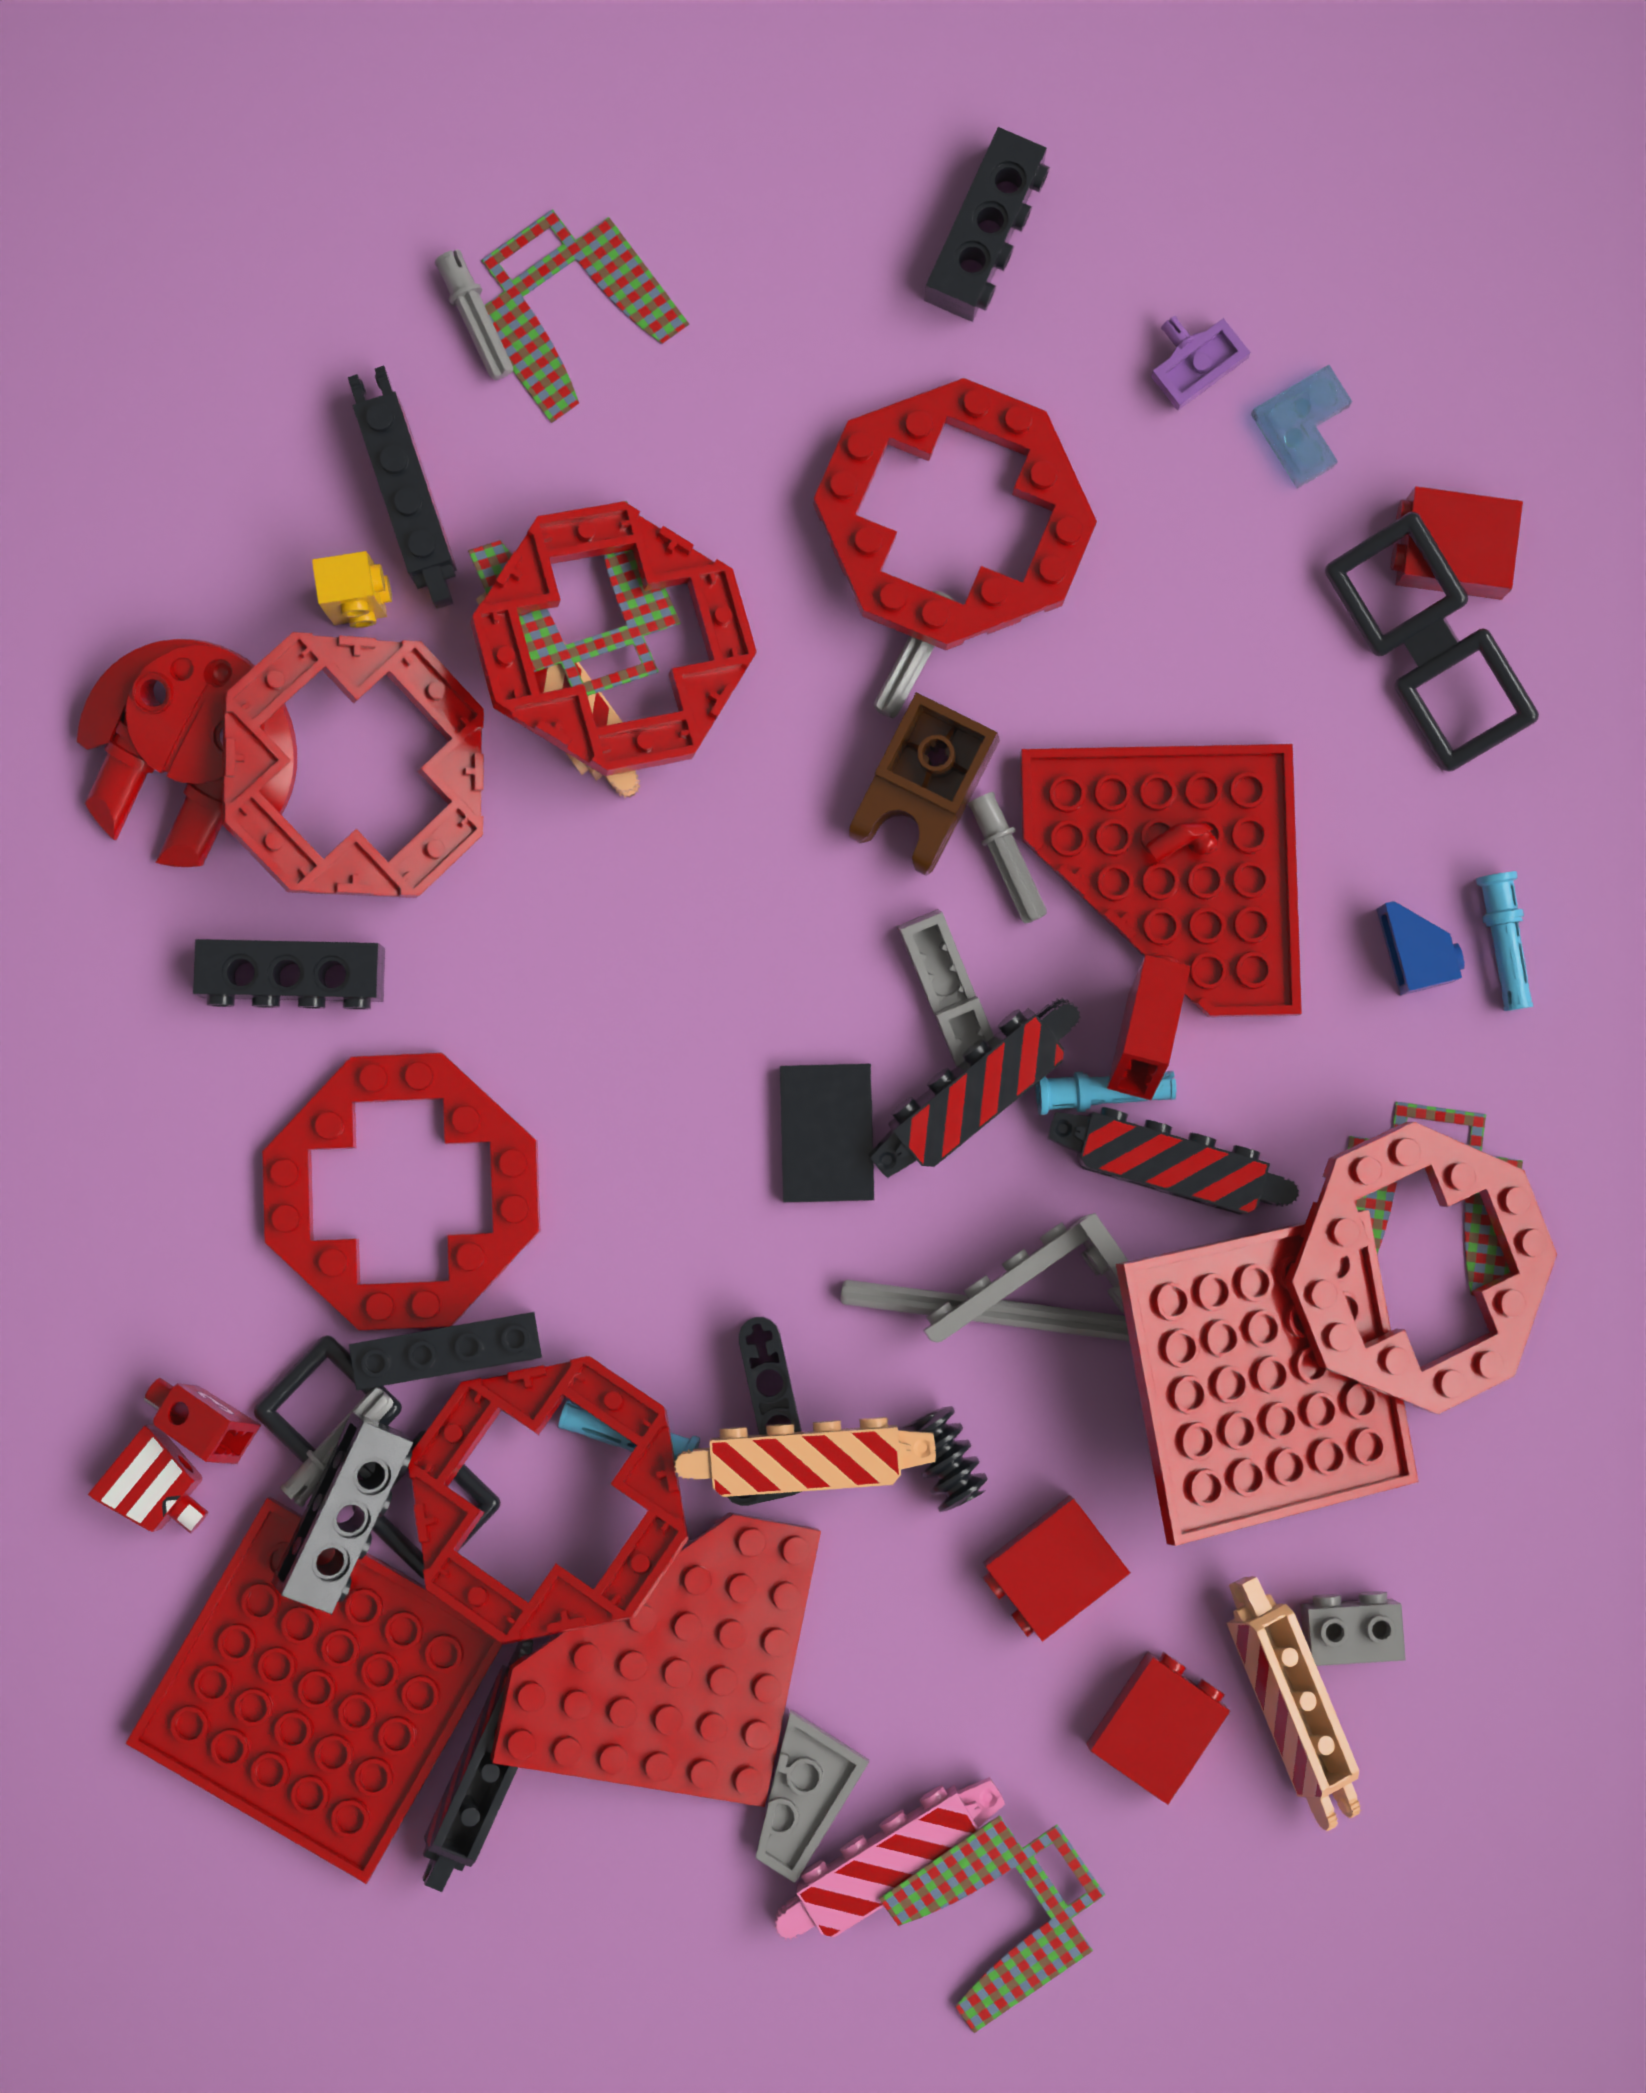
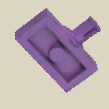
(1197, 360)

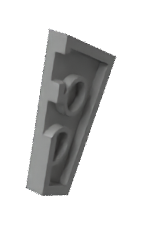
(806, 1795)

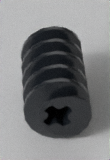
(950, 1465)

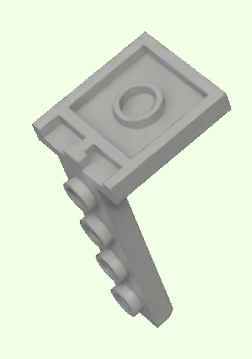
(1100, 1255)

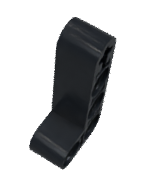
(767, 1405)

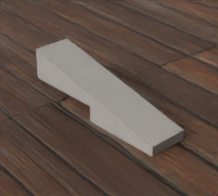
(945, 982)

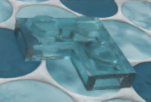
(1292, 420)

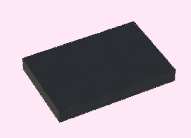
(826, 1133)

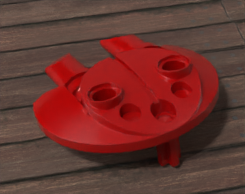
(174, 738)

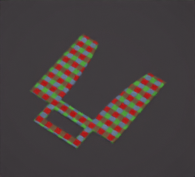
(610, 264)
(642, 611)
(1482, 1250)
(974, 1865)

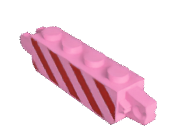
(851, 1885)

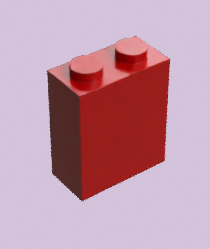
(1473, 534)
(1149, 1026)
(1054, 1569)
(1159, 1726)

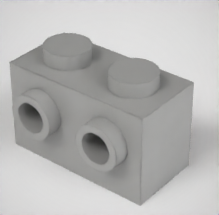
(1353, 1630)

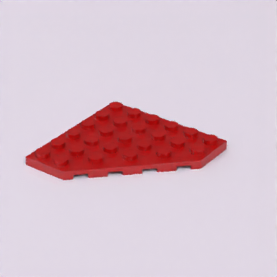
(1215, 911)
(685, 1688)

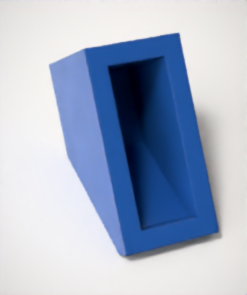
(1418, 950)

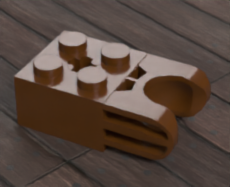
(926, 793)

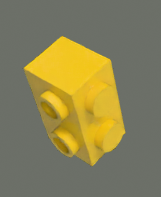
(352, 589)

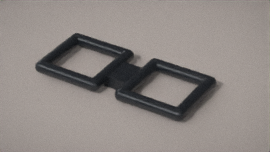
(1431, 642)
(267, 1414)

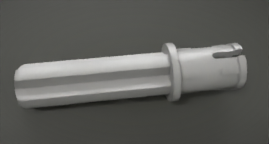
(467, 298)
(903, 675)
(1008, 857)
(305, 1479)

